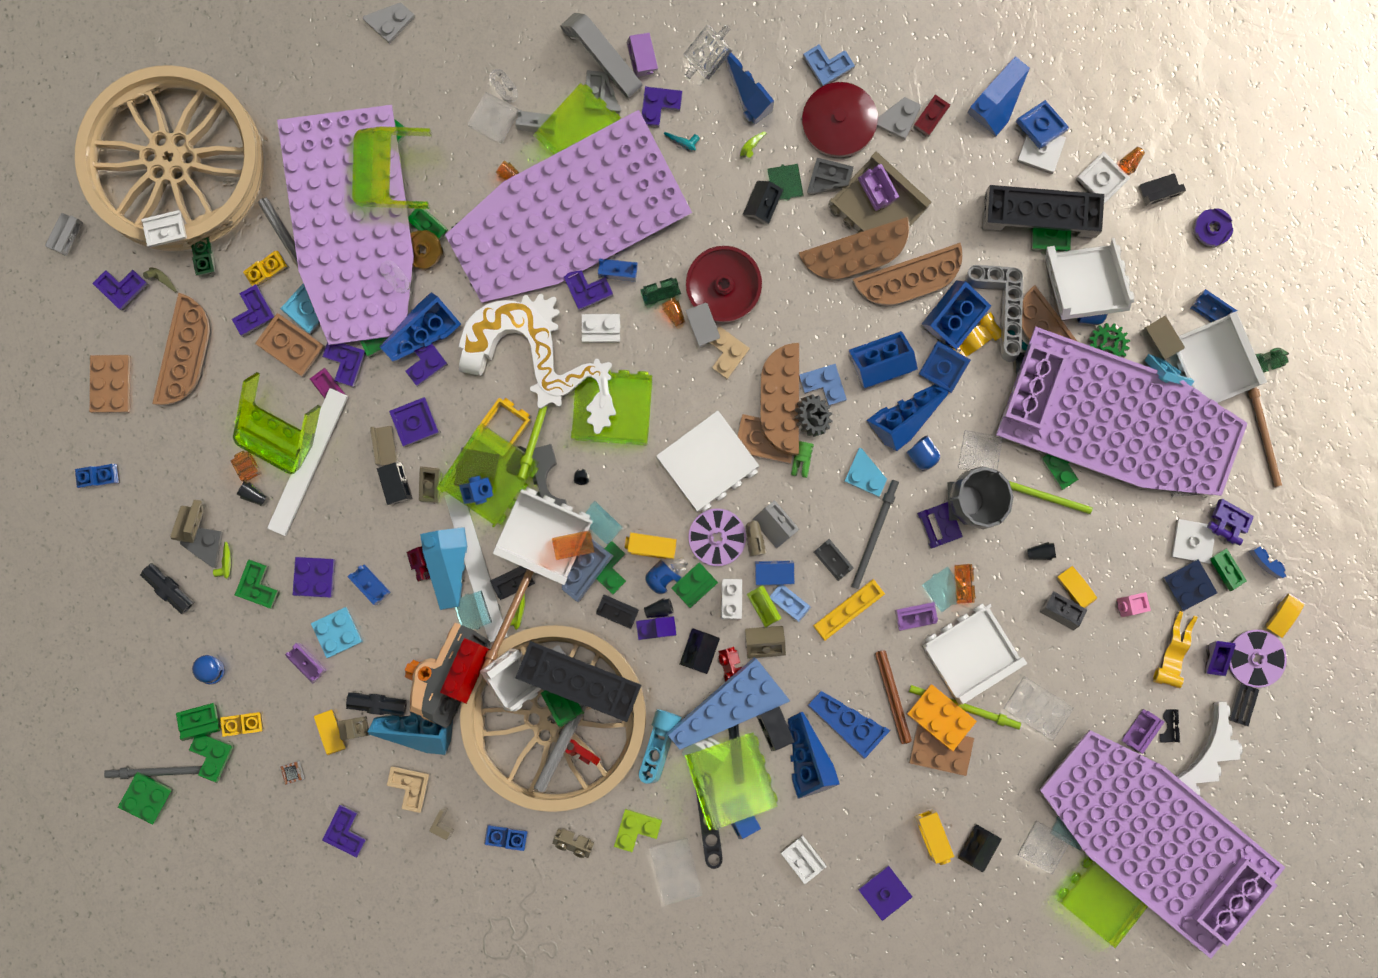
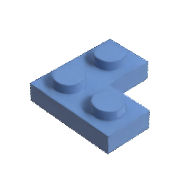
(826, 69)
(824, 378)

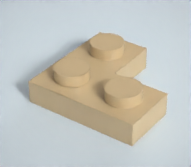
(732, 351)
(415, 786)

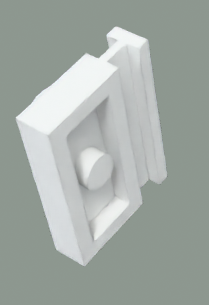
(164, 228)
(600, 328)
(803, 859)

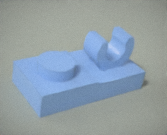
(790, 602)

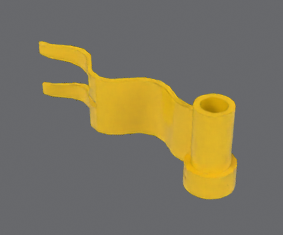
(980, 335)
(1174, 655)

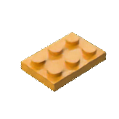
(941, 717)

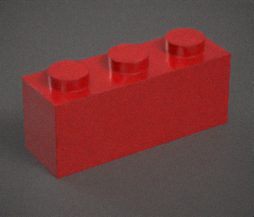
(464, 671)

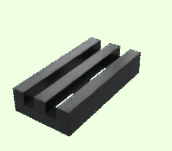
(1250, 707)

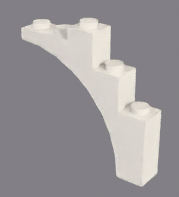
(1218, 748)

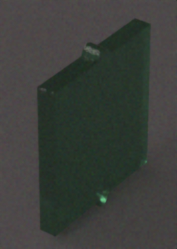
(788, 179)

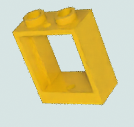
(508, 405)
(651, 546)
(934, 837)

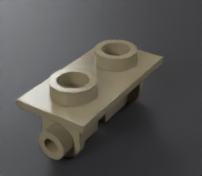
(566, 841)

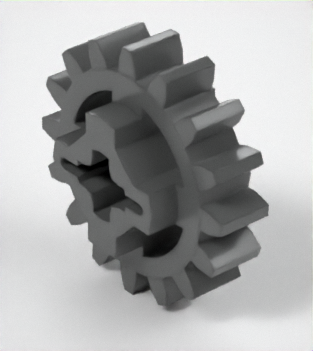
(813, 415)

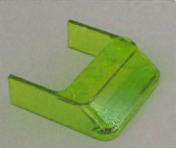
(373, 164)
(271, 436)

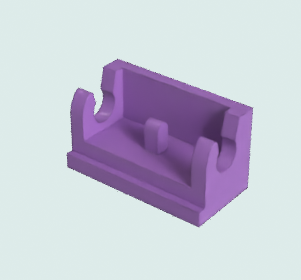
(642, 54)
(878, 187)
(916, 616)
(306, 662)
(1142, 731)

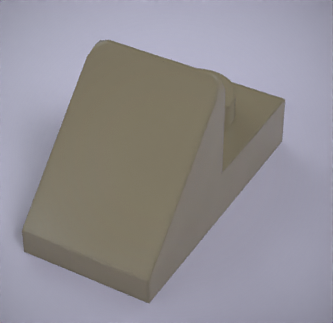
(428, 481)
(353, 728)

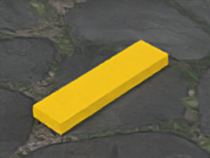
(848, 609)

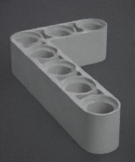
(582, 28)
(1008, 304)

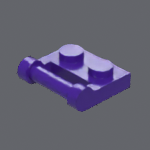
(948, 529)

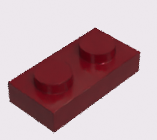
(932, 115)

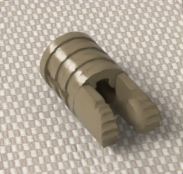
(755, 539)

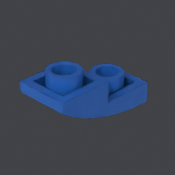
(96, 476)
(1272, 567)
(505, 837)

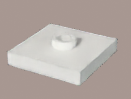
(1043, 158)
(1103, 177)
(1193, 541)

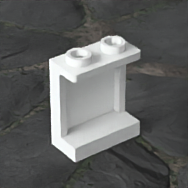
(731, 599)
(501, 679)

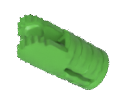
(804, 456)

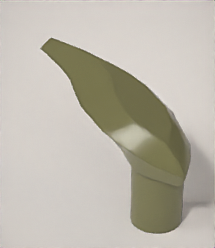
(158, 274)

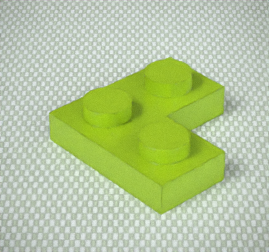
(634, 824)

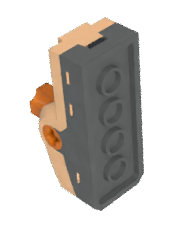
(431, 674)

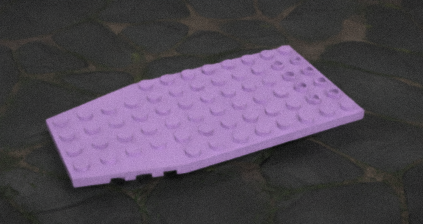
(568, 212)
(336, 239)
(1119, 418)
(1161, 841)

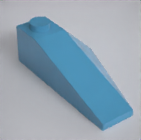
(444, 558)
(413, 733)

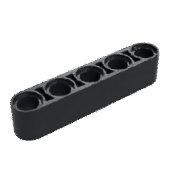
(709, 849)

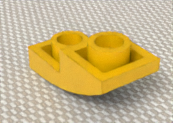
(265, 269)
(1077, 587)
(1285, 616)
(241, 724)
(329, 732)

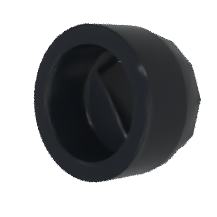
(581, 477)

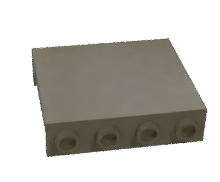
(858, 211)

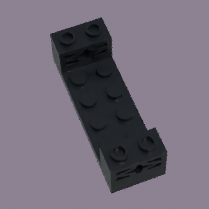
(1043, 209)
(578, 681)

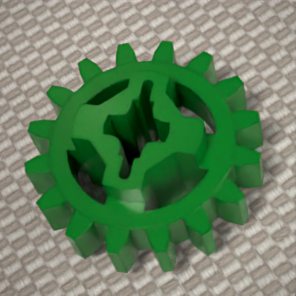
(1104, 337)

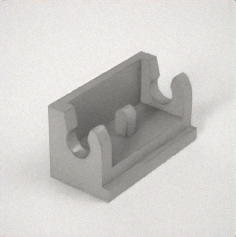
(530, 121)

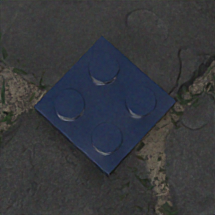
(1190, 585)

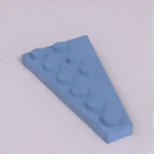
(737, 700)

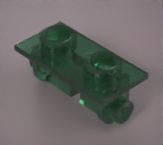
(652, 294)
(1276, 358)

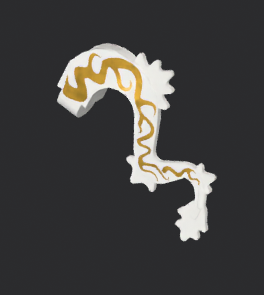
(535, 322)

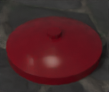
(839, 119)
(725, 281)

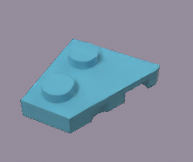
(1166, 370)
(865, 474)

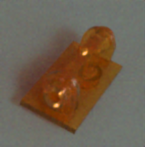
(964, 577)

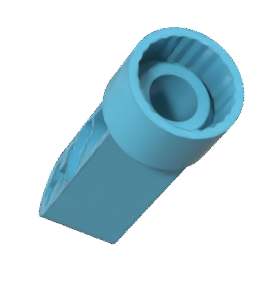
(662, 723)

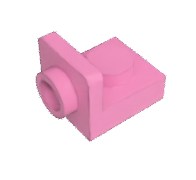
(1133, 604)

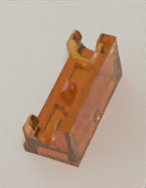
(573, 545)

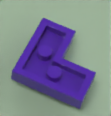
(657, 99)
(120, 292)
(584, 293)
(257, 313)
(349, 359)
(427, 366)
(339, 834)

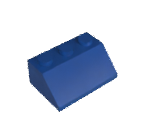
(956, 314)
(883, 359)

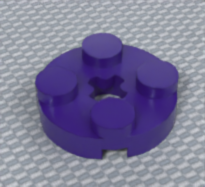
(1224, 227)

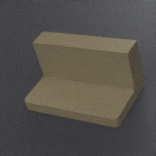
(1165, 337)
(383, 445)
(187, 522)
(765, 642)
(440, 829)

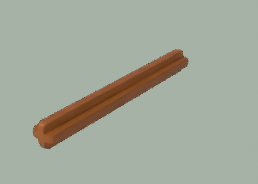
(893, 697)

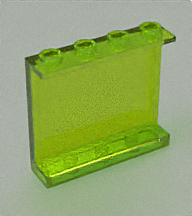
(575, 119)
(632, 405)
(494, 458)
(731, 781)
(1101, 902)

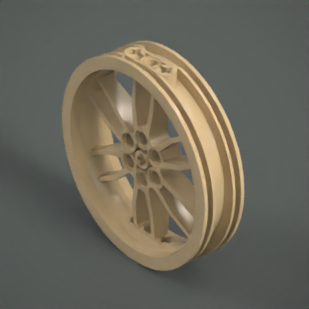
(137, 88)
(473, 728)

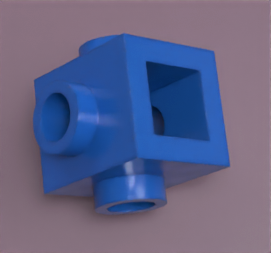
(476, 490)

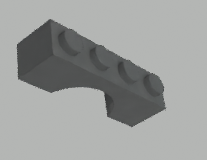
(547, 460)

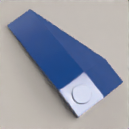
(753, 97)
(998, 100)
(421, 327)
(903, 421)
(812, 765)

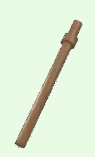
(1255, 394)
(491, 654)

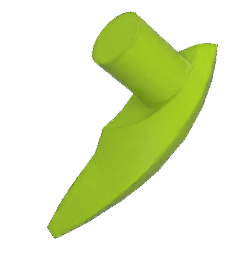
(751, 144)
(226, 563)
(519, 614)

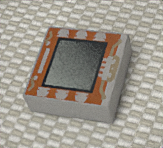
(292, 772)

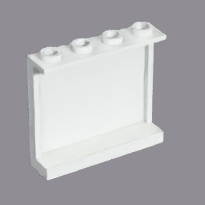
(1089, 281)
(1220, 359)
(708, 462)
(530, 532)
(973, 654)

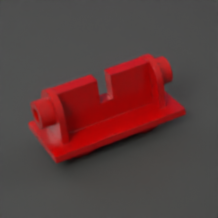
(727, 659)

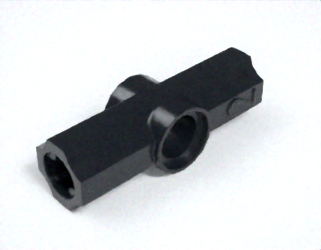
(166, 588)
(376, 704)

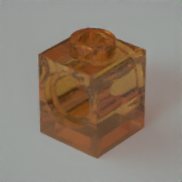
(245, 466)

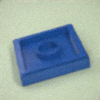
(1042, 124)
(944, 366)

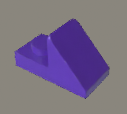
(656, 628)
(1220, 657)

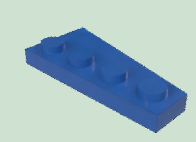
(855, 729)

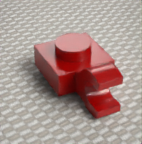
(585, 755)

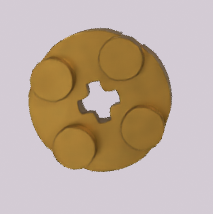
(432, 245)

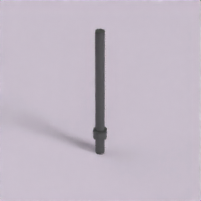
(888, 500)
(126, 772)

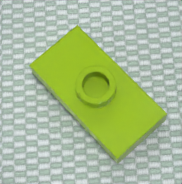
(764, 606)

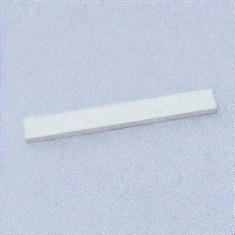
(301, 479)
(476, 564)

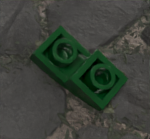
(203, 257)

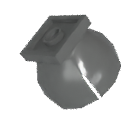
(980, 498)

